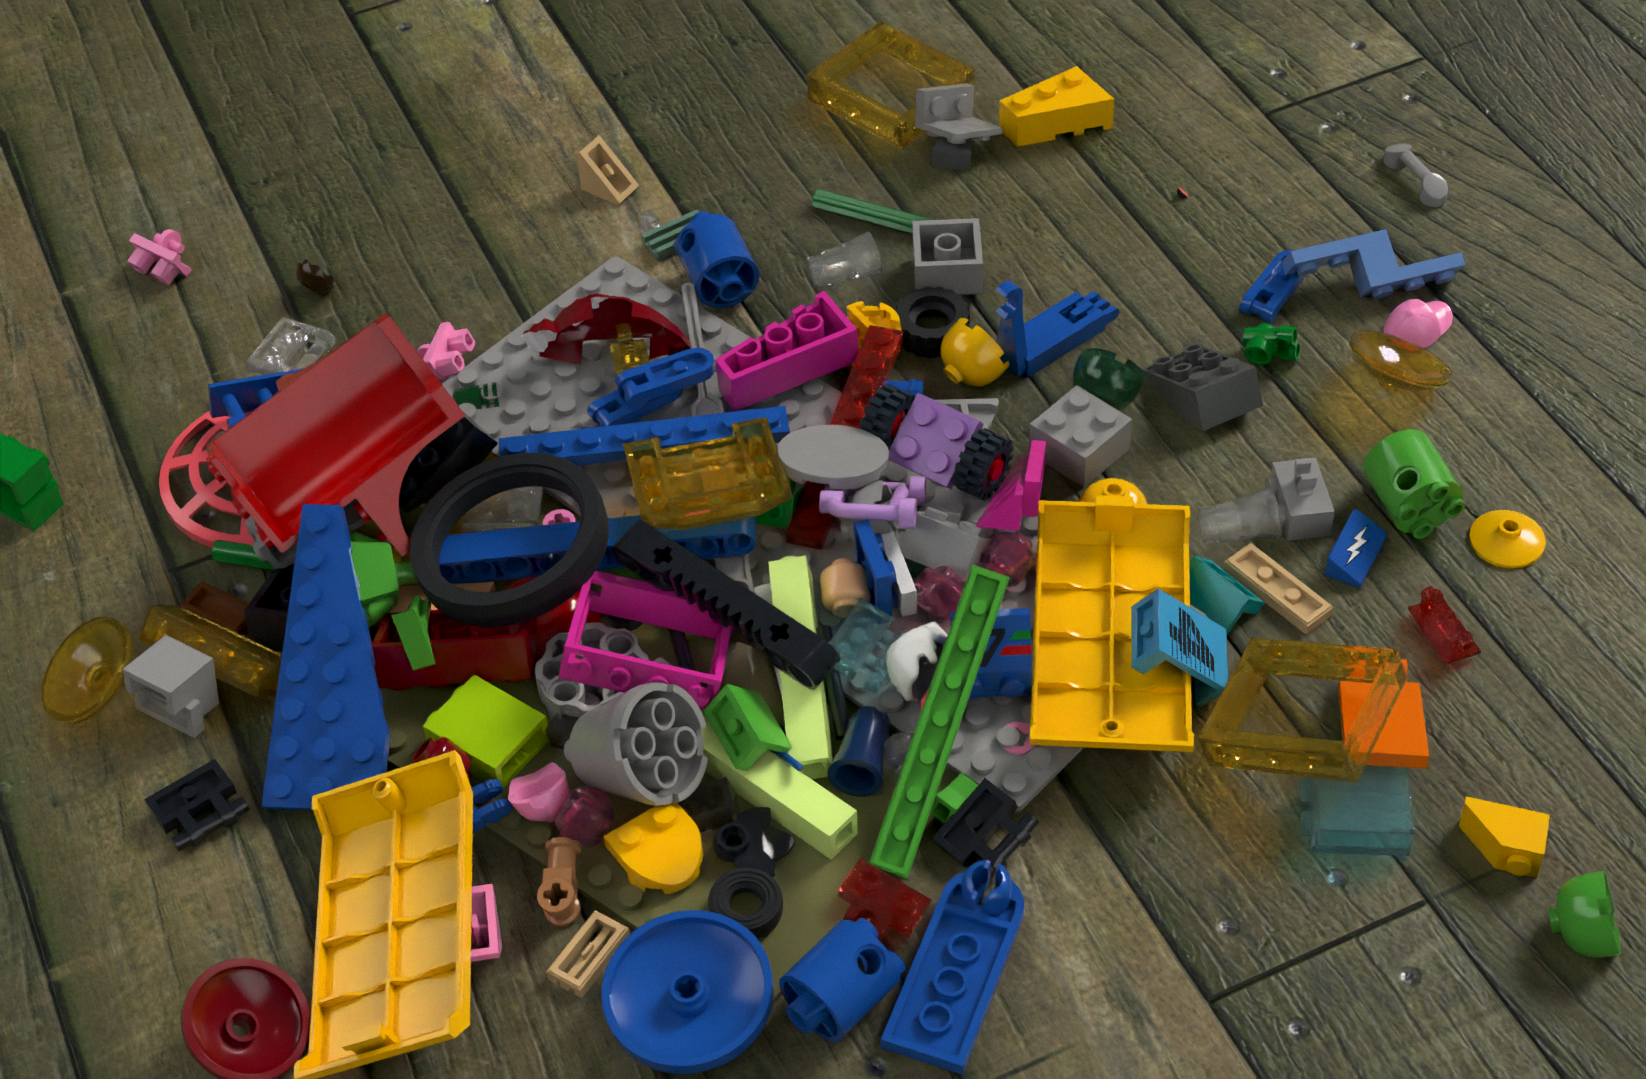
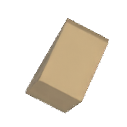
(603, 172)

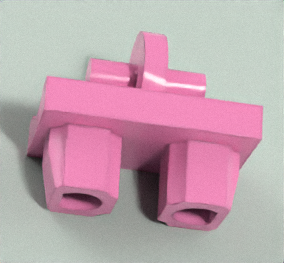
(163, 252)
(445, 351)

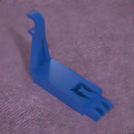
(1050, 333)

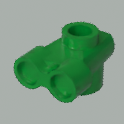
(1268, 341)

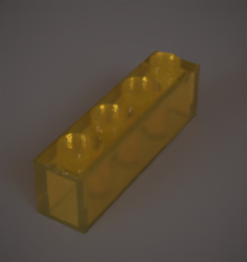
(234, 656)

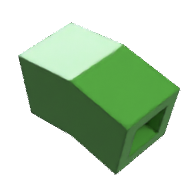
(951, 798)

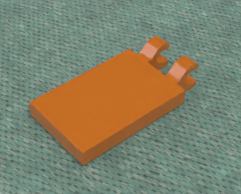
(1404, 734)

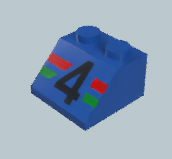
(1007, 657)

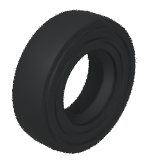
(754, 882)

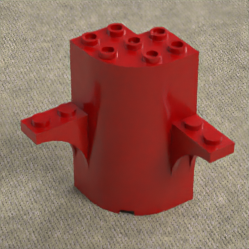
(336, 437)

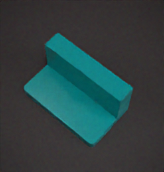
(1219, 593)

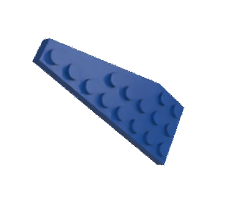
(328, 697)

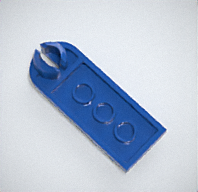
(956, 969)

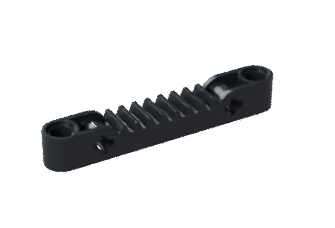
(674, 568)

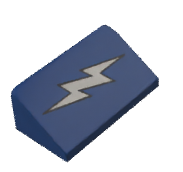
(1355, 550)

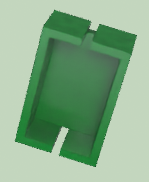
(26, 484)

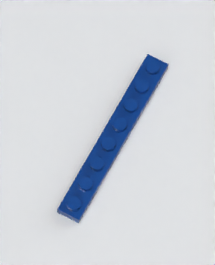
(606, 442)

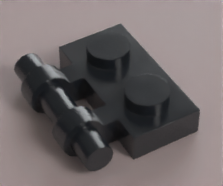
(192, 796)
(977, 821)

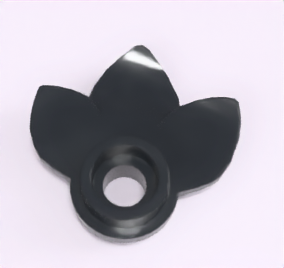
(757, 841)

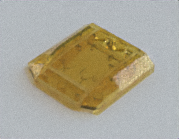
(708, 479)

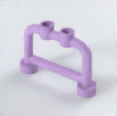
(900, 508)

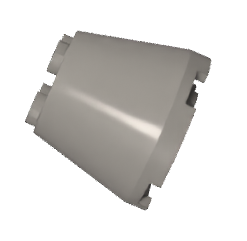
(641, 745)

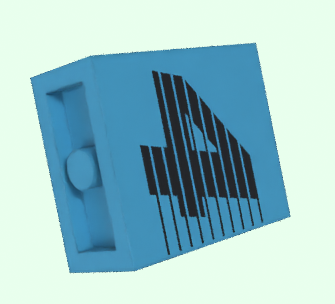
(1176, 633)

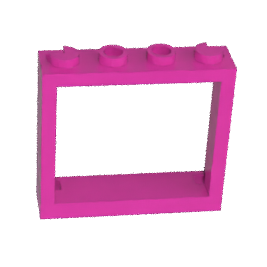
(645, 604)

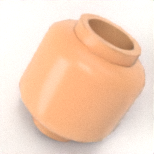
(843, 586)

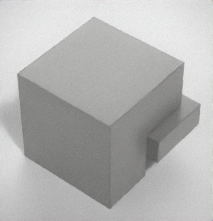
(173, 684)

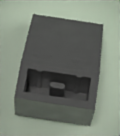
(1205, 385)

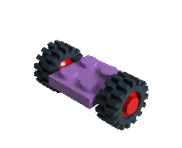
(938, 441)

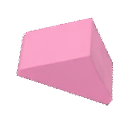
(485, 928)

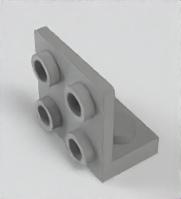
(949, 113)

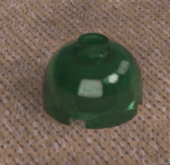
(1108, 378)

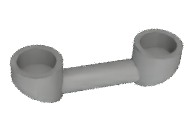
(1434, 186)

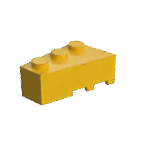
(1055, 107)

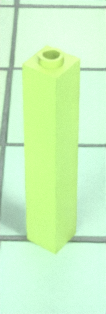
(803, 708)
(792, 796)

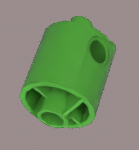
(1413, 482)

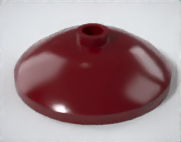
(258, 1000)

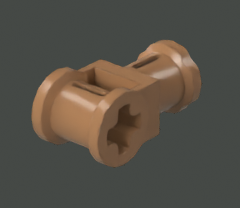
(560, 882)

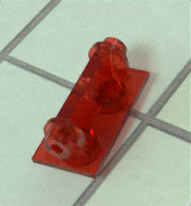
(1443, 627)

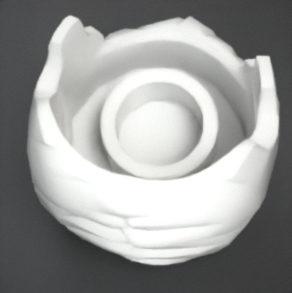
(914, 659)

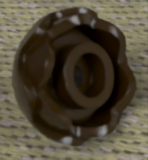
(314, 278)

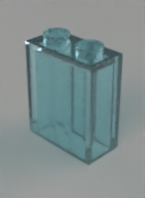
(1359, 816)

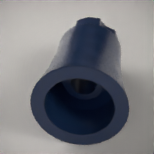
(859, 761)

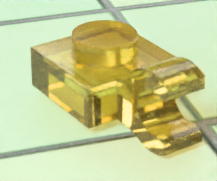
(627, 352)

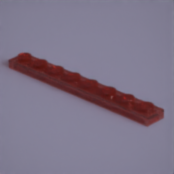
(868, 373)

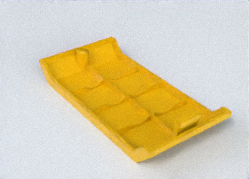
(1088, 575)
(391, 916)

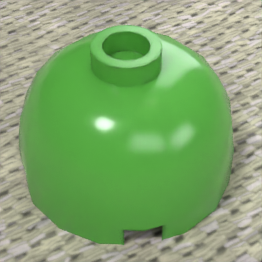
(1586, 916)

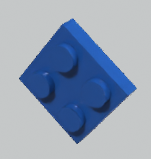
(881, 573)

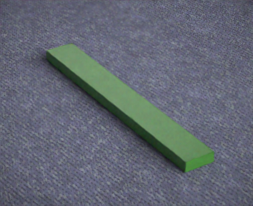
(939, 722)

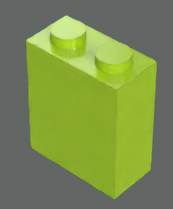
(491, 728)

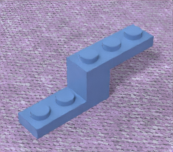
(1373, 264)

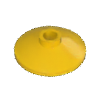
(1507, 539)

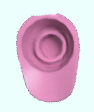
(1419, 321)
(539, 793)

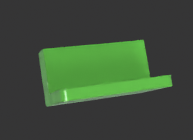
(745, 725)

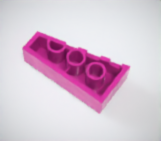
(788, 354)

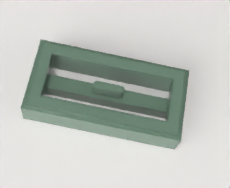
(661, 239)

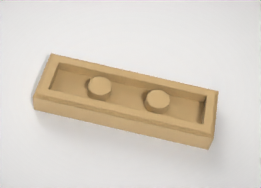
(1278, 588)

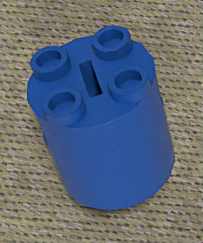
(716, 260)
(840, 980)

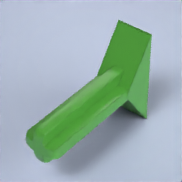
(413, 632)

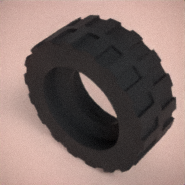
(929, 303)

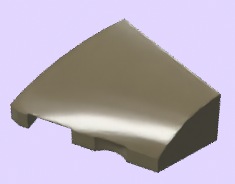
(753, 671)

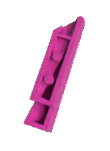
(1018, 493)

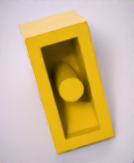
(1506, 835)

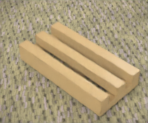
(599, 963)

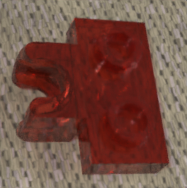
(882, 900)

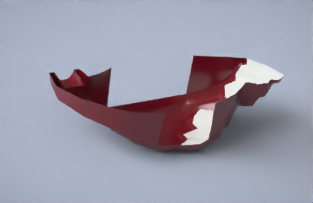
(595, 319)

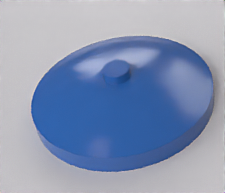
(688, 991)

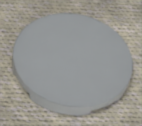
(833, 456)

